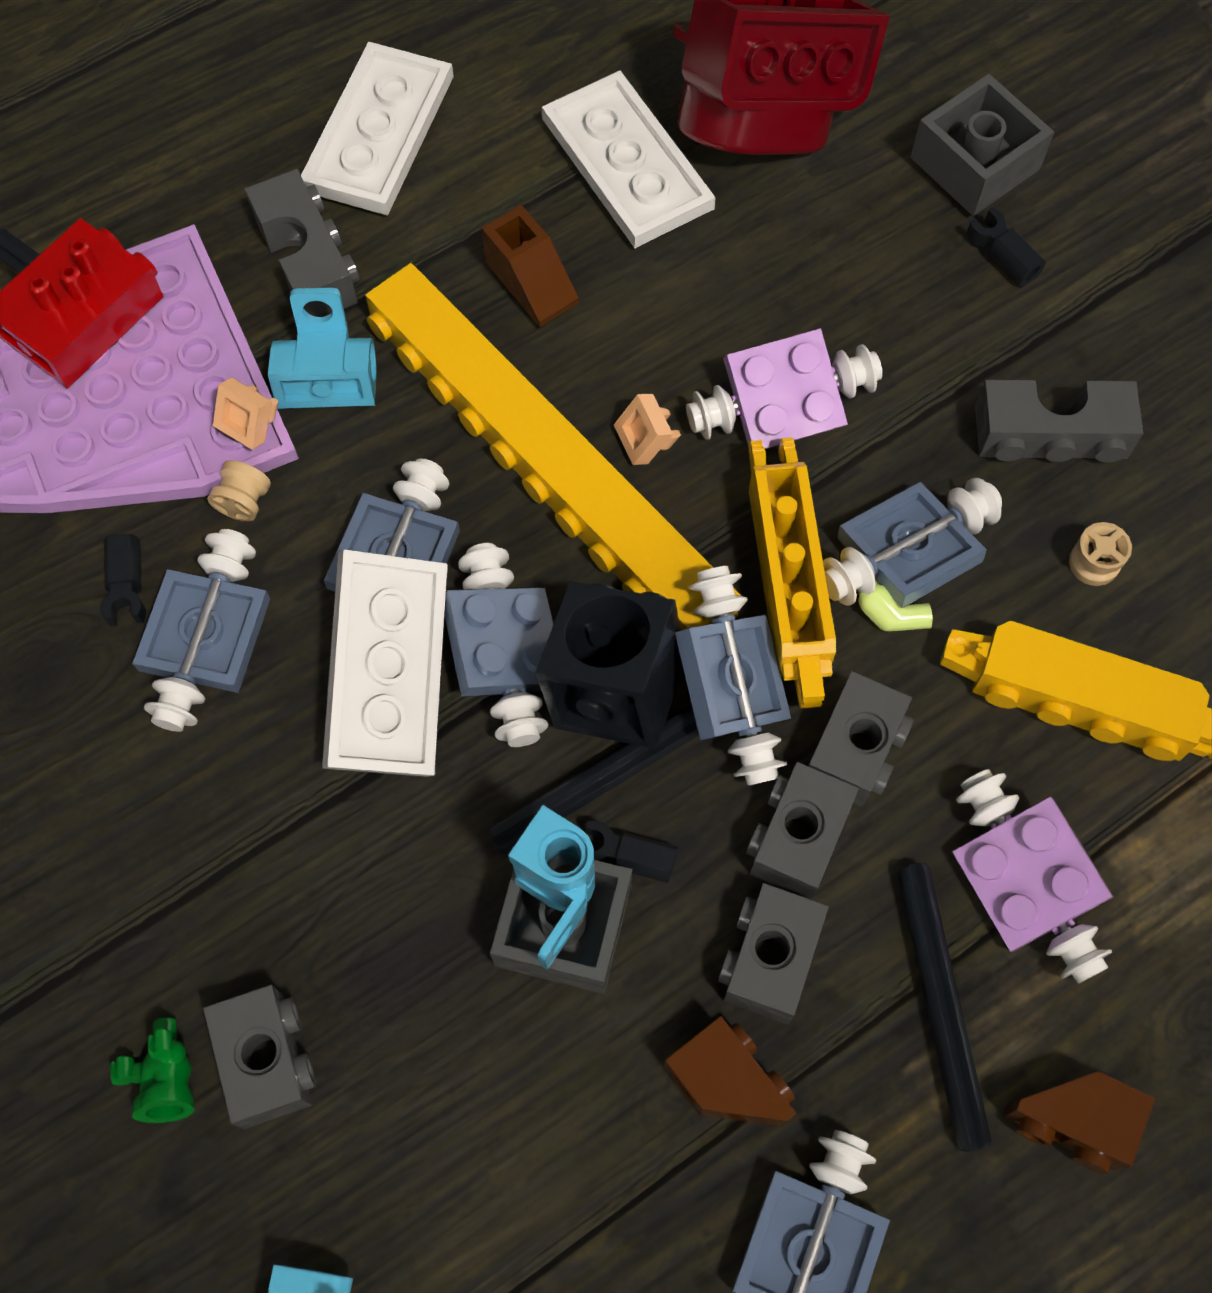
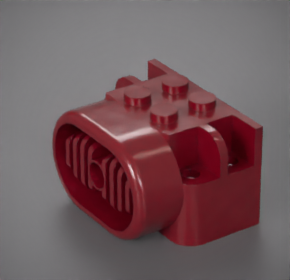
(775, 71)

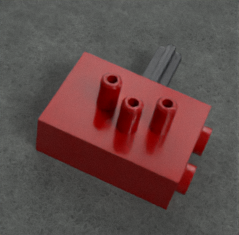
(73, 298)

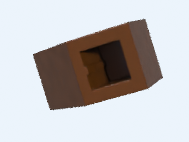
(528, 265)
(726, 1081)
(1088, 1115)

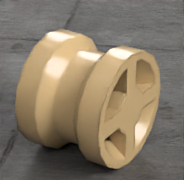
(239, 490)
(1099, 541)

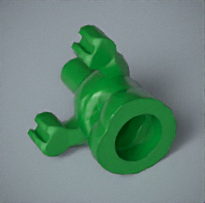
(161, 1077)

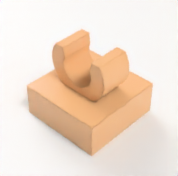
(243, 412)
(645, 429)

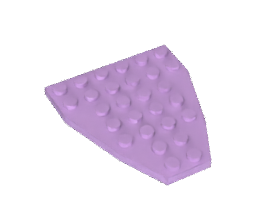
(143, 411)

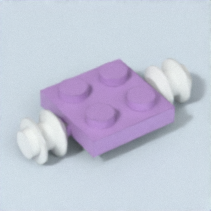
(785, 390)
(1032, 875)

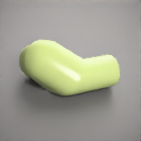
(890, 616)

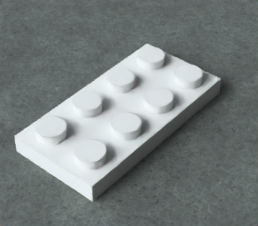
(377, 127)
(628, 159)
(385, 665)

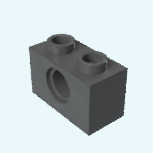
(869, 710)
(795, 862)
(795, 926)
(235, 1031)

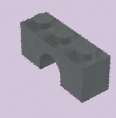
(291, 217)
(1017, 426)

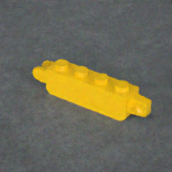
(792, 570)
(1085, 689)

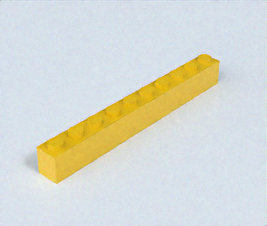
(537, 442)

